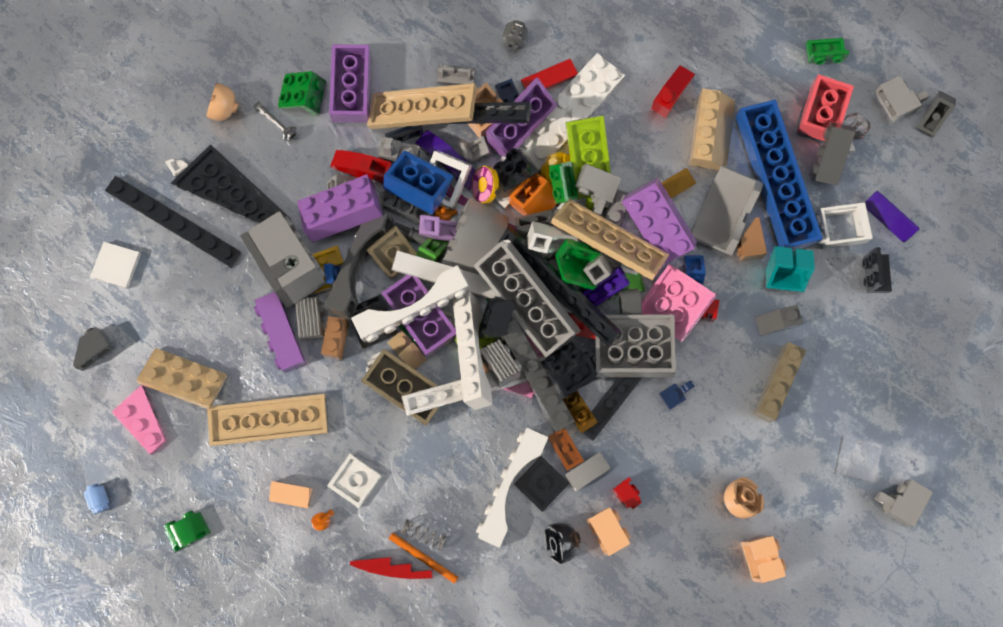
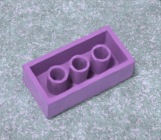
(350, 83)
(339, 208)
(659, 219)
(429, 331)

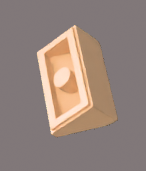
(290, 494)

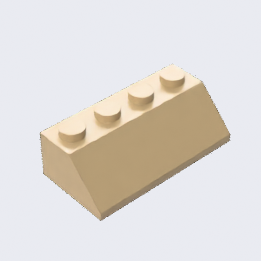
(712, 130)

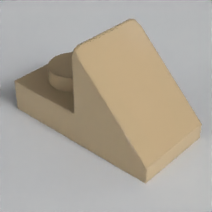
(407, 350)

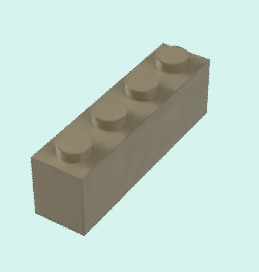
(779, 382)

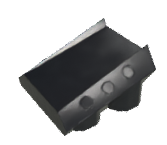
(515, 169)
(496, 318)

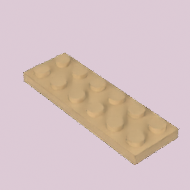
(422, 106)
(610, 239)
(267, 420)

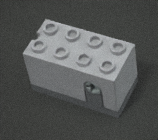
(284, 259)

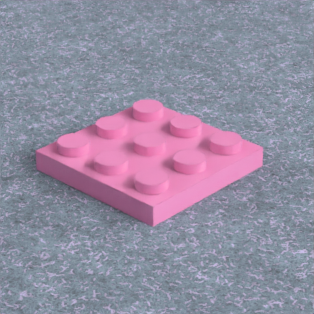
(678, 296)

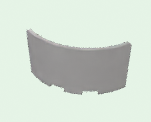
(725, 210)
(476, 235)

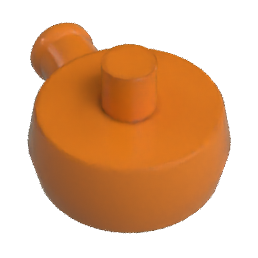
(444, 214)
(321, 520)

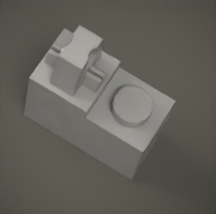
(898, 99)
(392, 149)
(599, 184)
(907, 504)

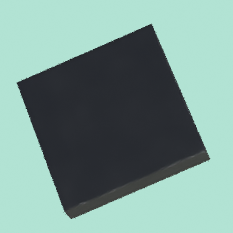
(541, 484)

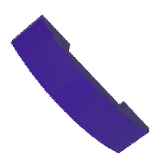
(430, 142)

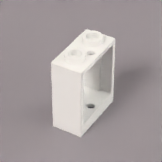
(458, 164)
(861, 224)

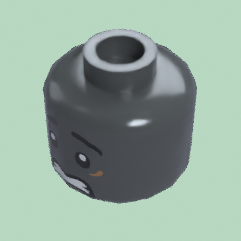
(515, 34)

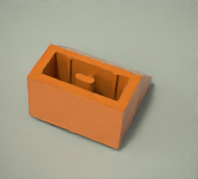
(533, 196)

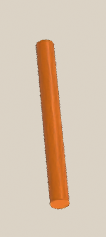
(423, 557)

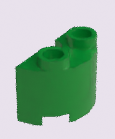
(186, 530)

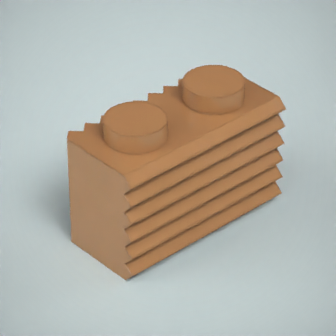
(335, 338)

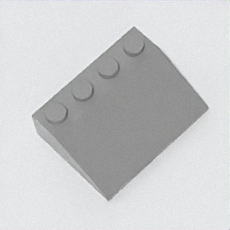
(641, 349)

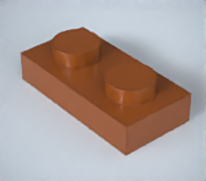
(565, 449)

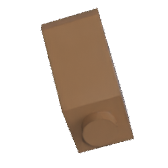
(752, 243)

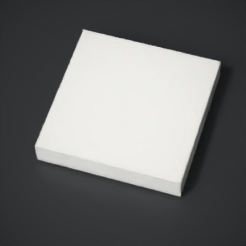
(115, 265)
(354, 480)

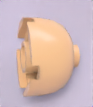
(221, 103)
(743, 498)

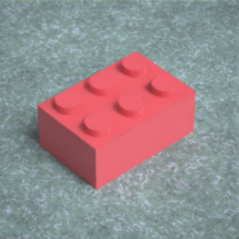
(824, 104)

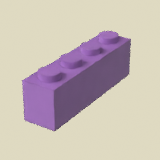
(280, 332)

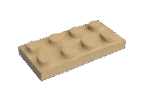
(182, 378)

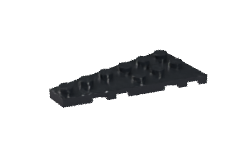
(222, 184)

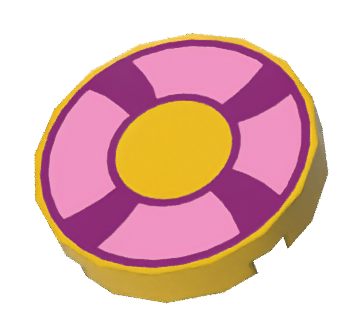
(485, 184)

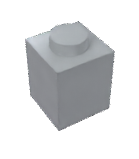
(598, 269)

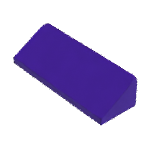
(891, 216)
(607, 287)

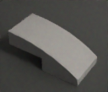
(587, 471)

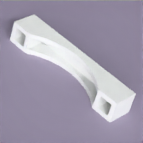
(550, 238)
(373, 323)
(473, 377)
(495, 525)

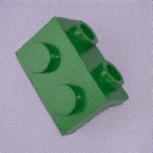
(826, 50)
(563, 182)

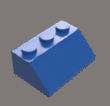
(417, 182)

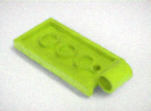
(588, 146)

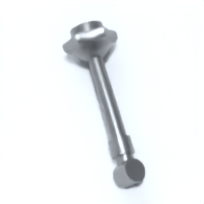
(289, 133)

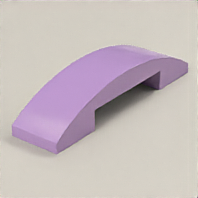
(436, 228)

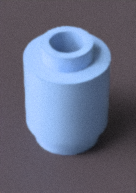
(96, 498)

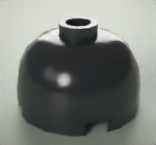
(562, 541)

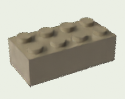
(394, 379)

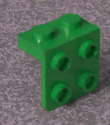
(302, 91)
(572, 259)

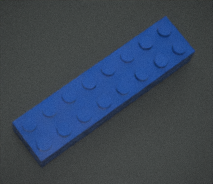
(778, 169)

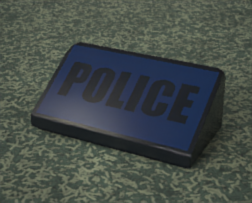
(405, 133)

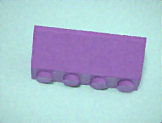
(511, 135)

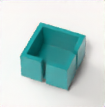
(789, 269)

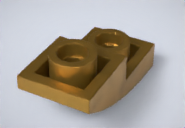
(679, 183)
(580, 411)

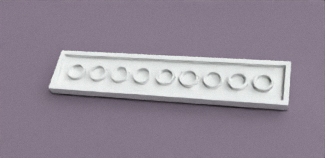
(575, 102)

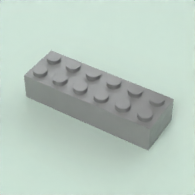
(536, 306)

